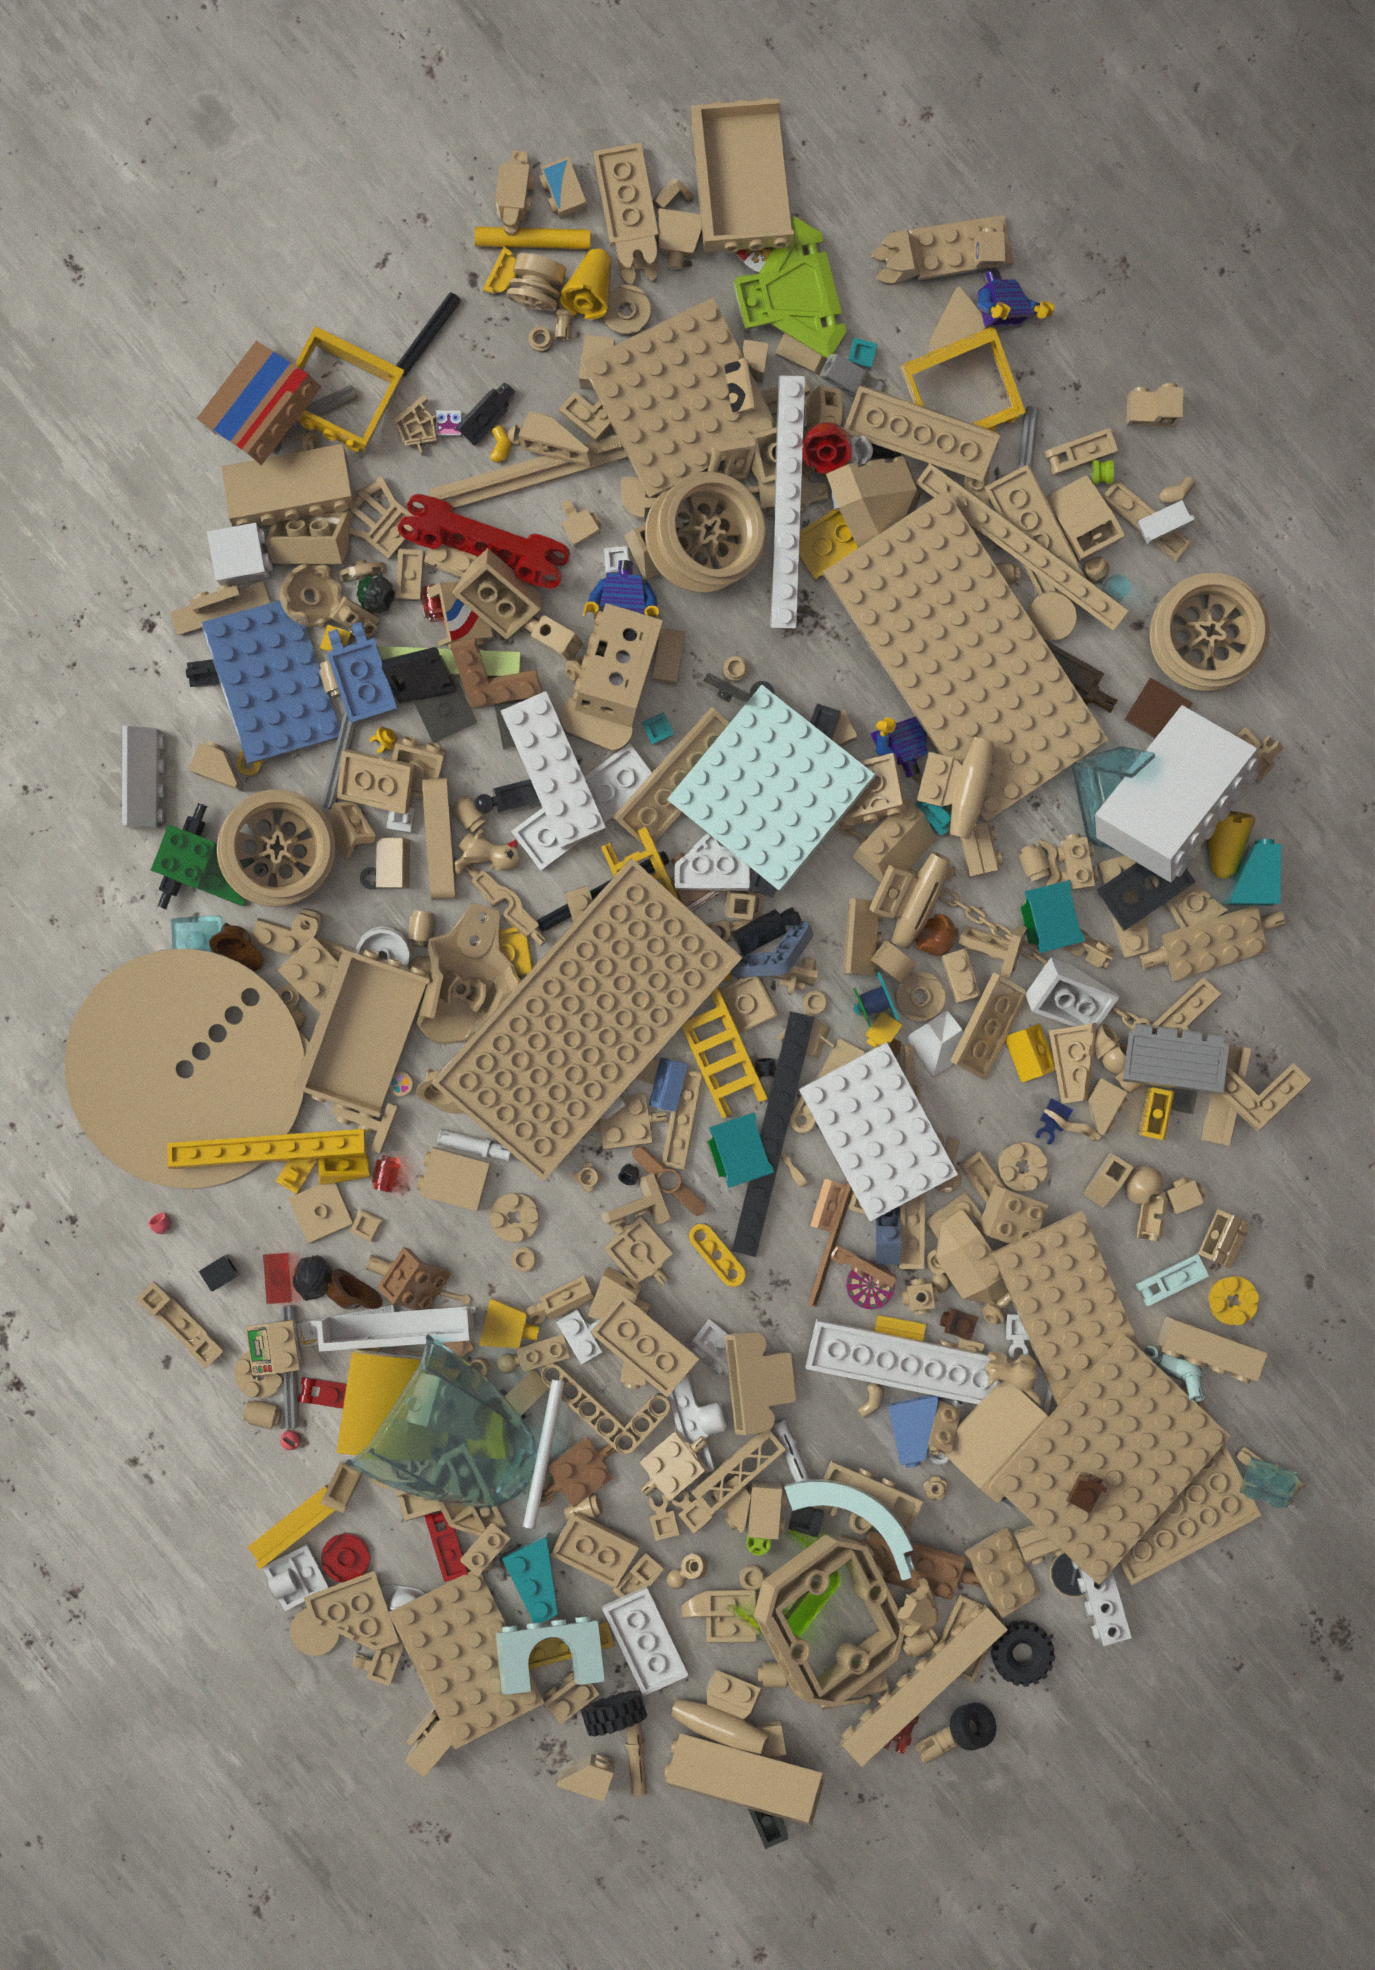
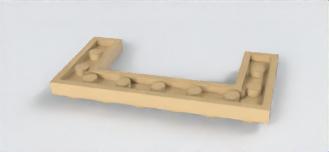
(1251, 1107)

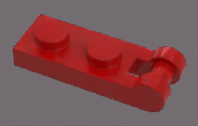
(330, 1392)
(446, 1547)

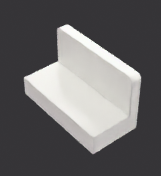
(1165, 522)

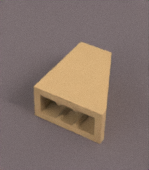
(957, 322)

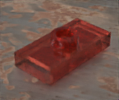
(277, 1278)

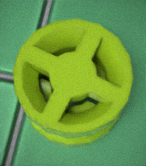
(1102, 472)
(758, 1546)

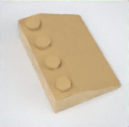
(994, 1434)

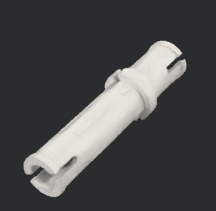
(467, 1143)
(781, 1429)

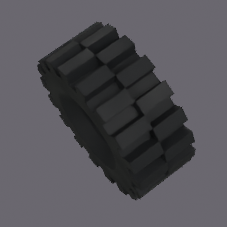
(1027, 1671)
(614, 1713)

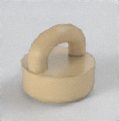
(1096, 569)

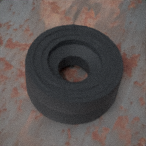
(961, 1730)

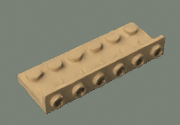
(880, 798)

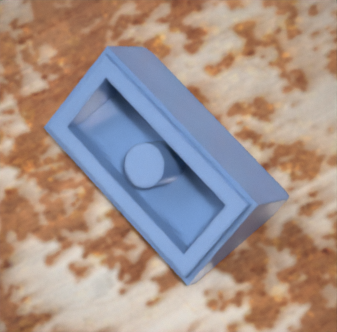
(668, 1084)

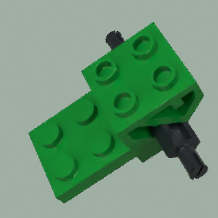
(192, 861)

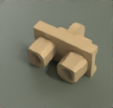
(350, 613)
(799, 976)

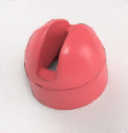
(159, 1223)
(293, 1436)

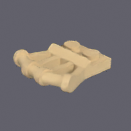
(384, 533)

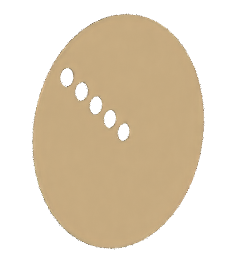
(145, 1023)

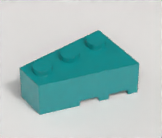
(534, 1577)

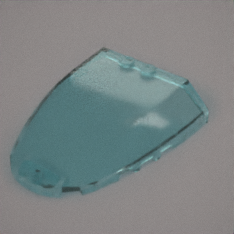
(451, 1437)

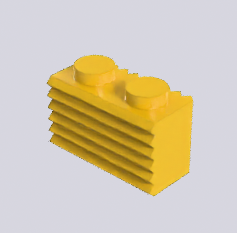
(1156, 1113)

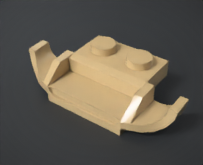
(720, 1623)

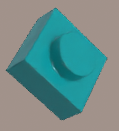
(862, 353)
(657, 728)

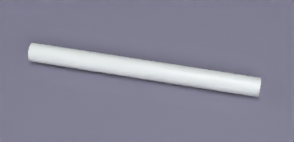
(543, 1453)

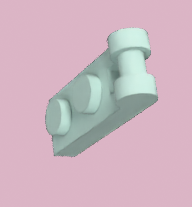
(1173, 1279)

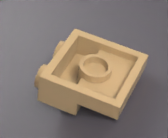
(427, 760)

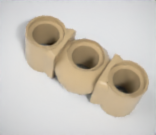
(1112, 1055)

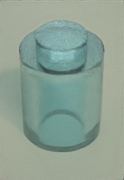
(1117, 587)

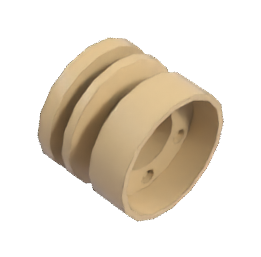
(534, 286)

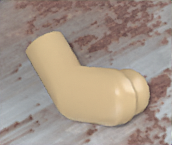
(875, 1400)

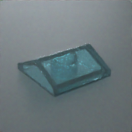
(194, 932)

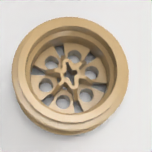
(675, 552)
(1225, 593)
(299, 813)

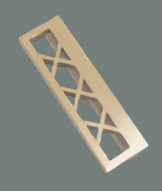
(1220, 1115)
(733, 1461)

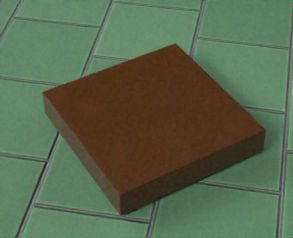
(1155, 708)

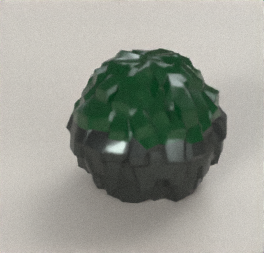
(375, 593)

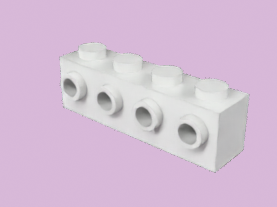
(1105, 1608)

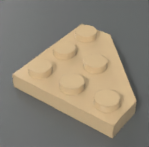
(355, 1611)

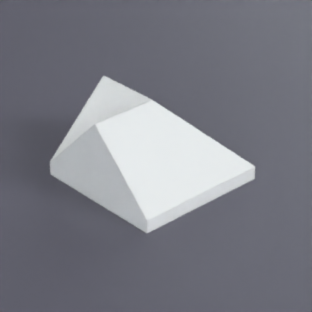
(936, 1042)

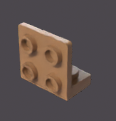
(412, 1282)

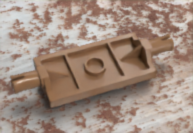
(938, 1567)

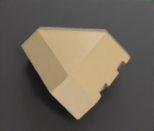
(874, 496)

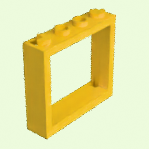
(957, 348)
(362, 360)

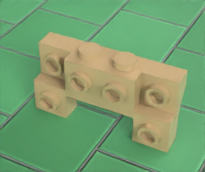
(899, 1502)

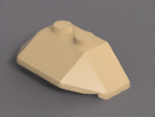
(968, 1260)
(471, 1519)

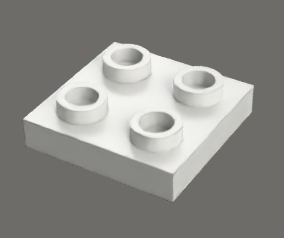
(295, 1576)

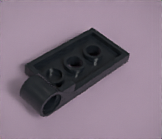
(1147, 900)

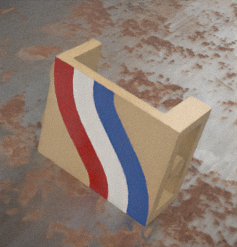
(459, 619)

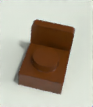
(958, 1323)
(1086, 1492)

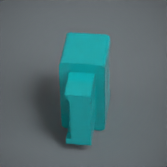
(937, 816)

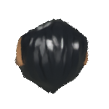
(312, 1277)

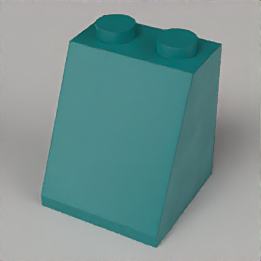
(1257, 876)

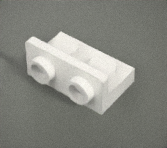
(711, 1348)

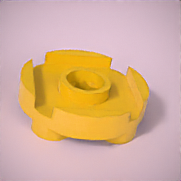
(1247, 1299)

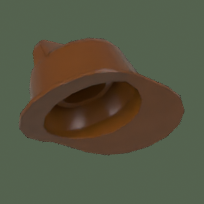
(236, 944)
(351, 1292)

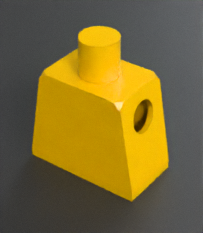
(506, 1326)

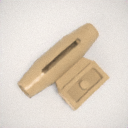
(961, 785)
(910, 897)
(725, 1714)

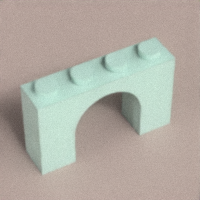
(515, 1647)

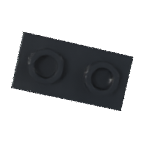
(201, 673)

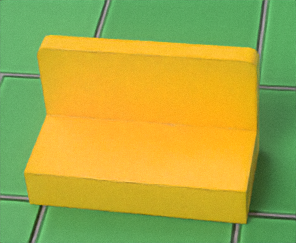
(1030, 1053)

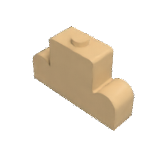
(757, 1381)

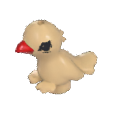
(480, 849)

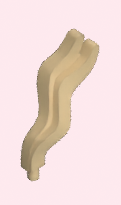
(1055, 874)
(1075, 1127)

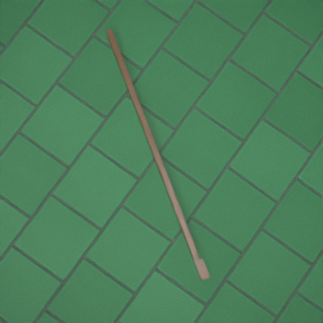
(834, 1234)

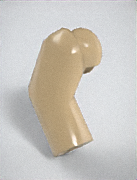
(1177, 493)

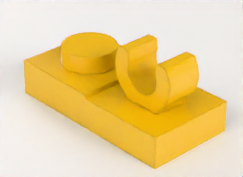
(295, 1174)

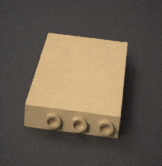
(741, 175)
(361, 1031)

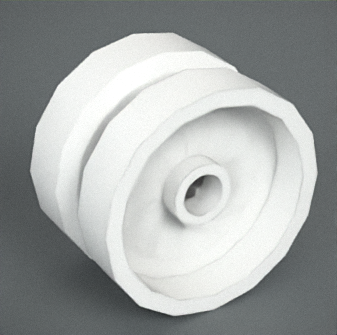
(388, 940)

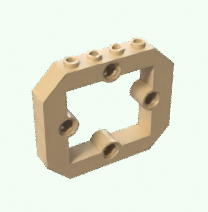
(795, 1580)

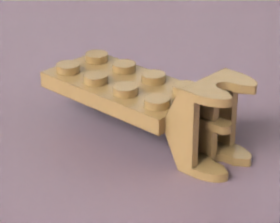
(628, 209)
(935, 250)

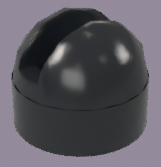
(627, 1179)

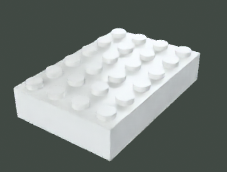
(878, 1131)

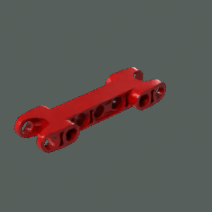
(439, 525)

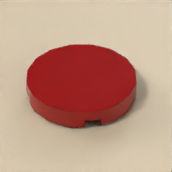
(345, 1557)

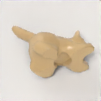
(1018, 1372)

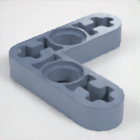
(780, 960)

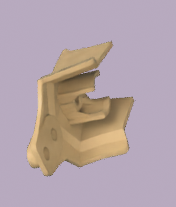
(465, 978)

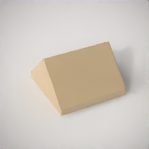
(764, 457)

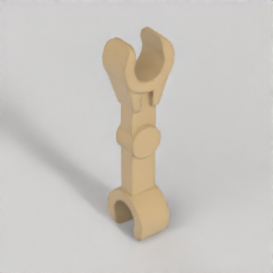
(796, 1174)

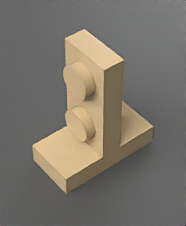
(996, 946)
(369, 1124)
(652, 1200)

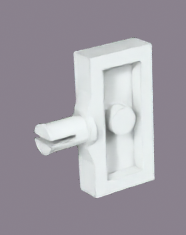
(578, 1335)

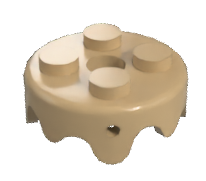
(319, 582)

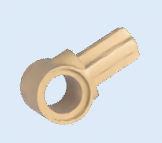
(728, 928)

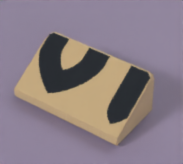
(739, 386)

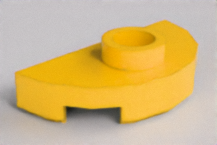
(501, 273)

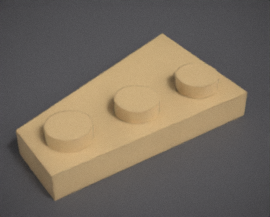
(1073, 1060)

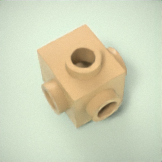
(912, 1290)

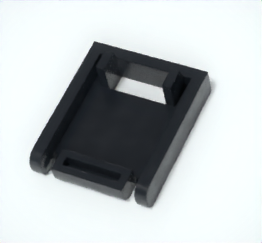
(422, 674)

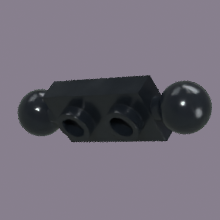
(508, 797)

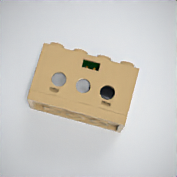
(614, 681)

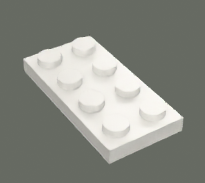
(645, 1640)

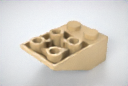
(1085, 518)

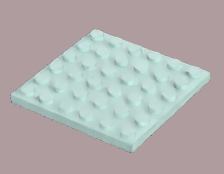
(771, 788)

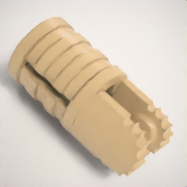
(936, 1745)

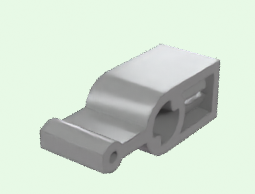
(848, 375)

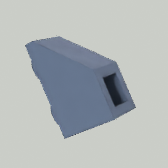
(888, 1238)

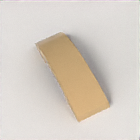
(180, 1323)

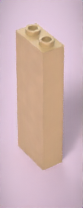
(744, 1779)

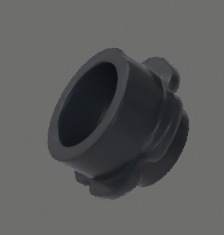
(765, 1066)

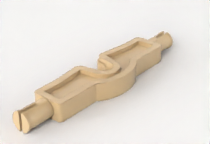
(514, 913)

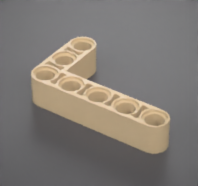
(602, 1412)

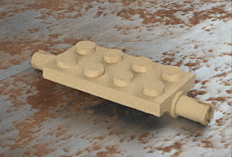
(1213, 942)

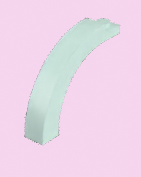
(846, 1496)

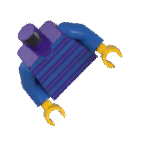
(1006, 304)
(623, 591)
(904, 739)

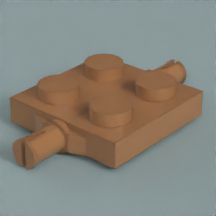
(579, 1471)

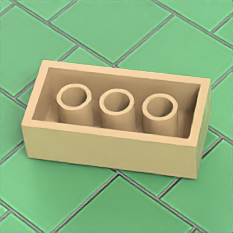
(1207, 1347)

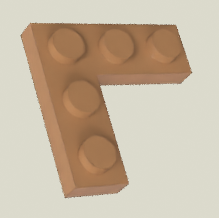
(485, 690)

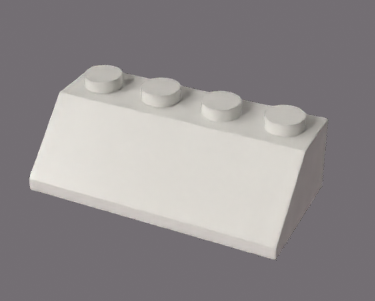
(141, 777)

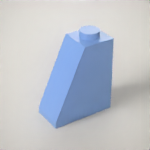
(912, 1427)

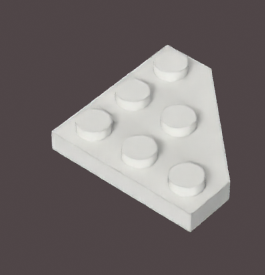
(711, 868)

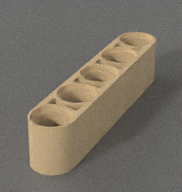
(439, 838)

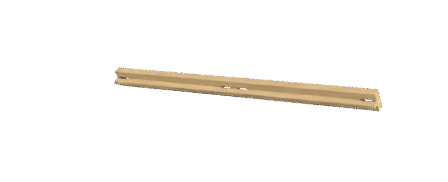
(546, 468)

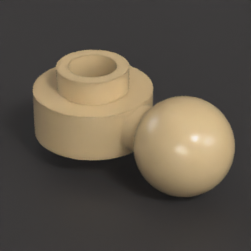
(292, 1003)
(940, 1279)
(677, 1578)

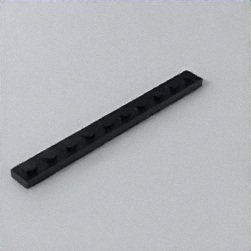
(774, 1131)

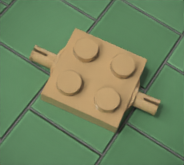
(630, 1125)
(638, 1251)
(673, 1465)

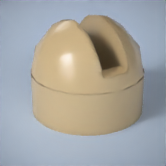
(511, 434)
(478, 1361)

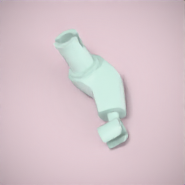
(1180, 1370)

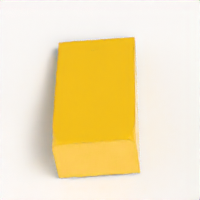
(342, 1169)

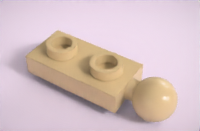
(535, 1355)

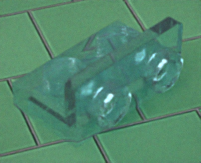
(1269, 1483)

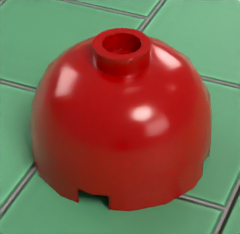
(826, 447)

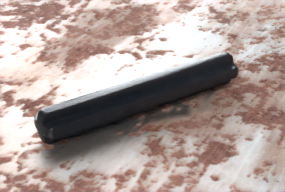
(428, 332)

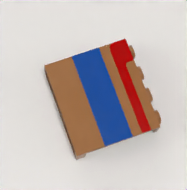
(259, 402)

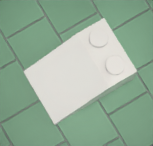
(1069, 995)

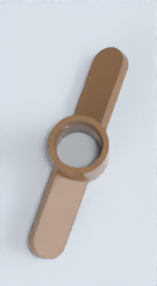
(680, 1192)

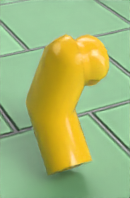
(502, 446)

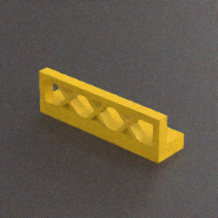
(290, 1529)

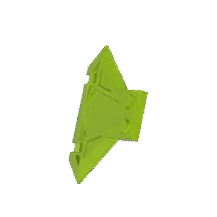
(794, 293)

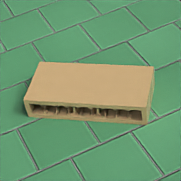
(288, 486)

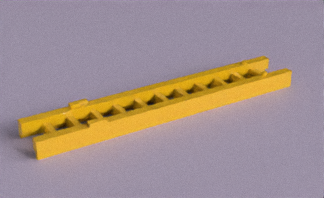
(698, 1047)

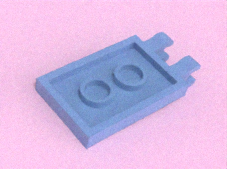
(360, 675)

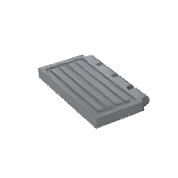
(1176, 1061)

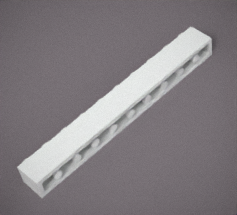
(787, 501)

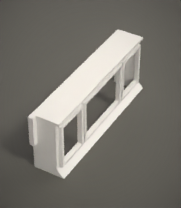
(395, 1328)

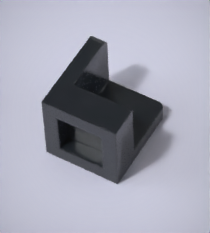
(219, 1273)
(806, 1520)

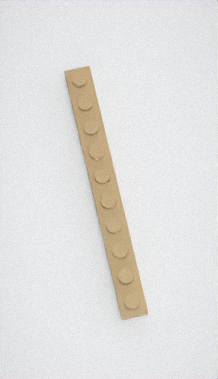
(1025, 548)

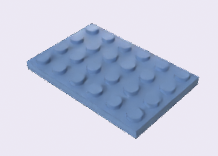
(270, 681)

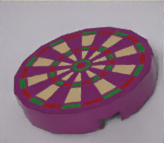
(866, 1292)

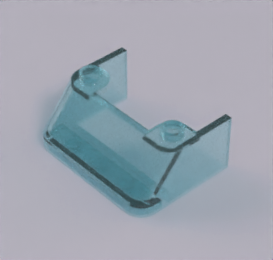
(1099, 776)

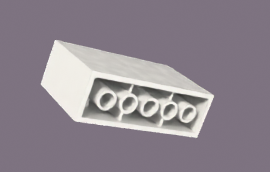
(1179, 795)

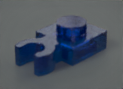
(1050, 1124)

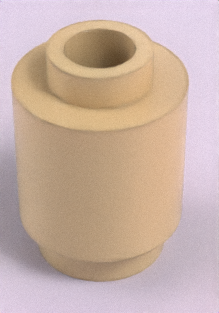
(328, 679)
(467, 814)
(1034, 862)
(421, 928)
(262, 1414)
(919, 1643)
(772, 1675)

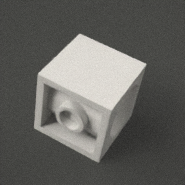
(239, 554)

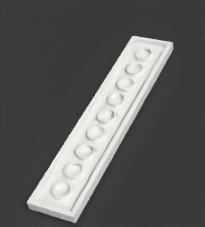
(905, 1363)

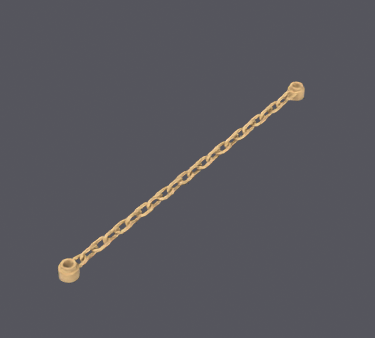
(994, 927)

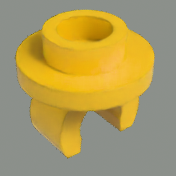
(386, 738)

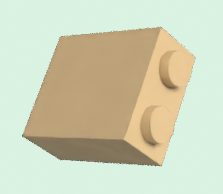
(453, 1178)

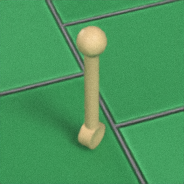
(465, 1299)
(867, 1699)

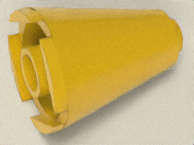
(589, 286)
(1229, 843)

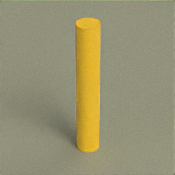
(533, 238)

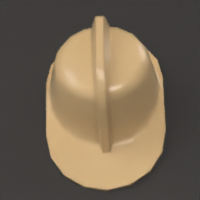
(429, 1093)

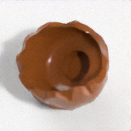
(937, 936)

